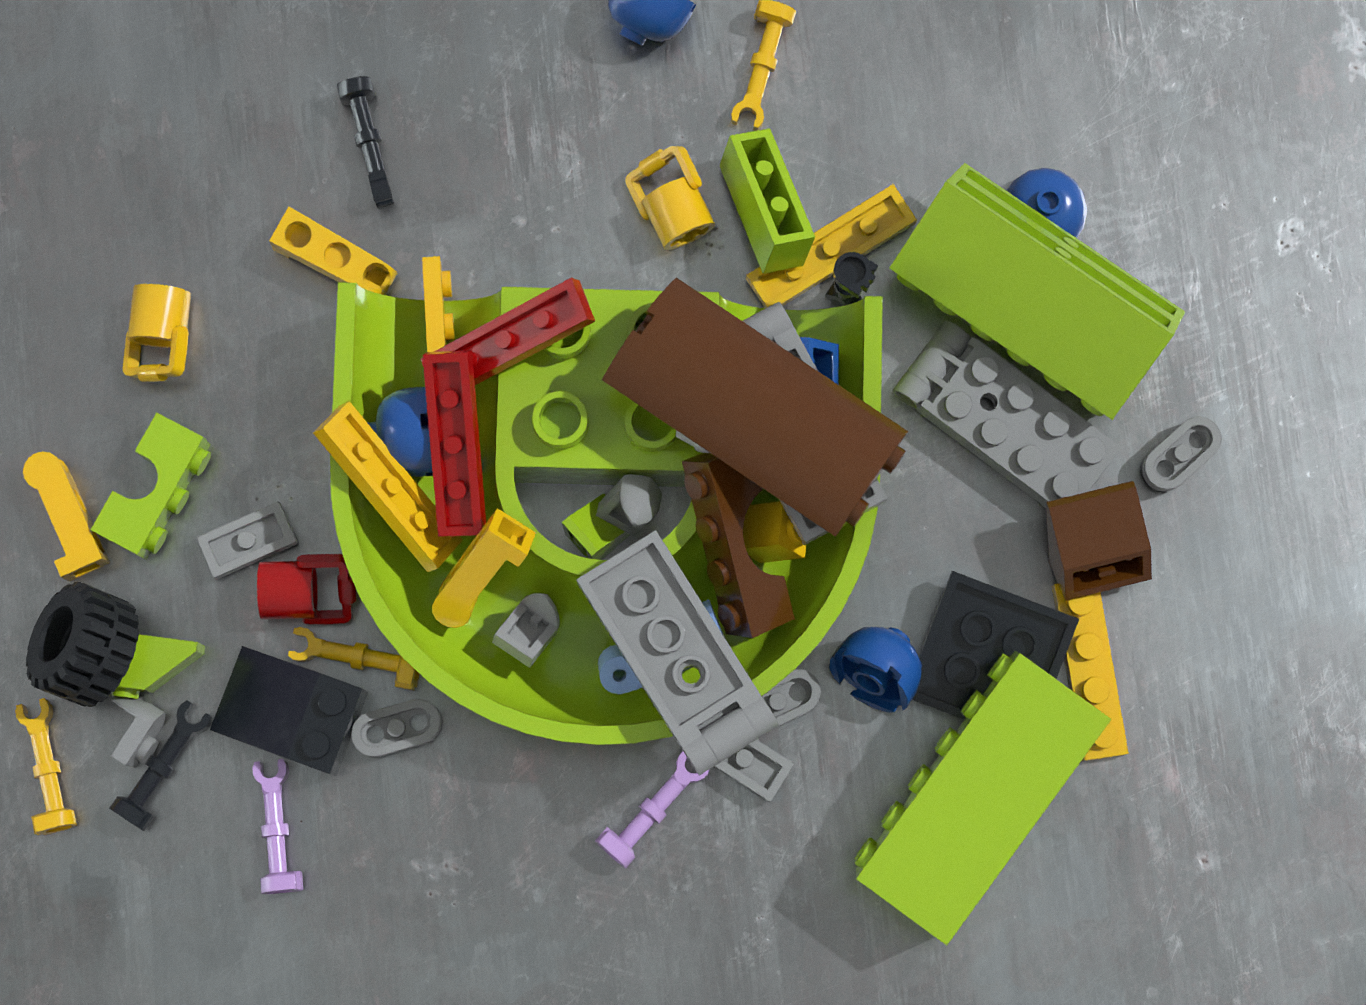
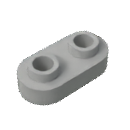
(1180, 455)
(786, 708)
(397, 728)

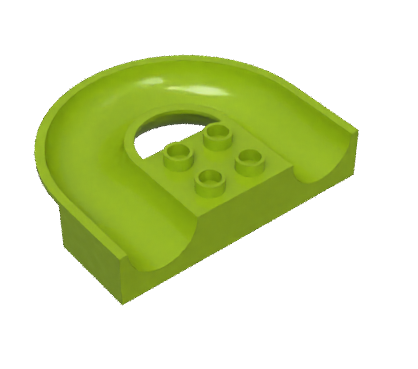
(564, 425)

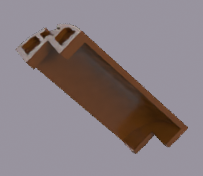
(756, 407)

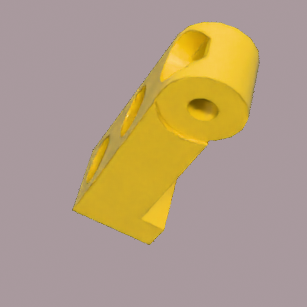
(330, 253)
(67, 514)
(497, 541)

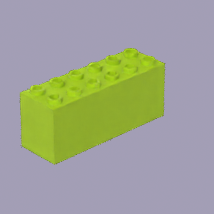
(1037, 291)
(979, 795)

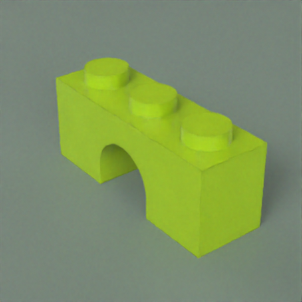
(141, 522)

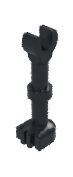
(355, 93)
(851, 275)
(159, 767)

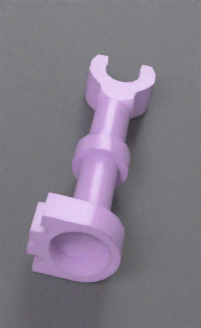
(652, 811)
(275, 831)

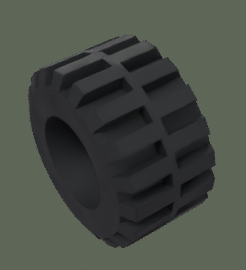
(82, 644)

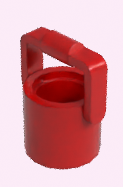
(291, 589)

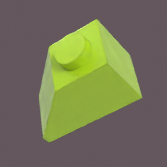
(592, 534)
(156, 663)

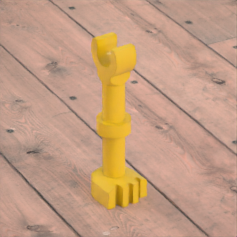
(776, 17)
(358, 656)
(46, 770)

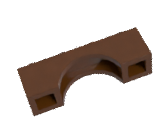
(746, 596)

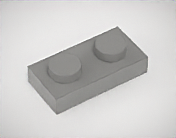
(247, 540)
(757, 769)

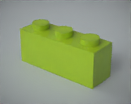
(766, 201)

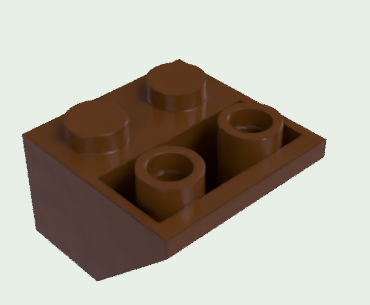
(1098, 540)

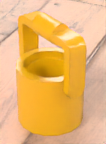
(675, 207)
(157, 320)

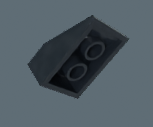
(289, 710)

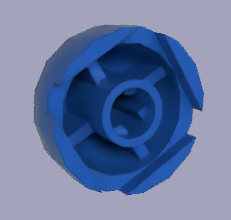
(651, 18)
(1053, 196)
(405, 429)
(880, 667)

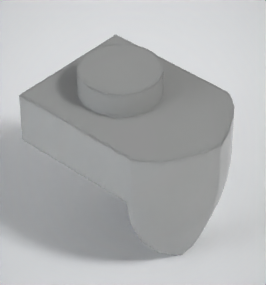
(631, 503)
(529, 628)
(139, 739)

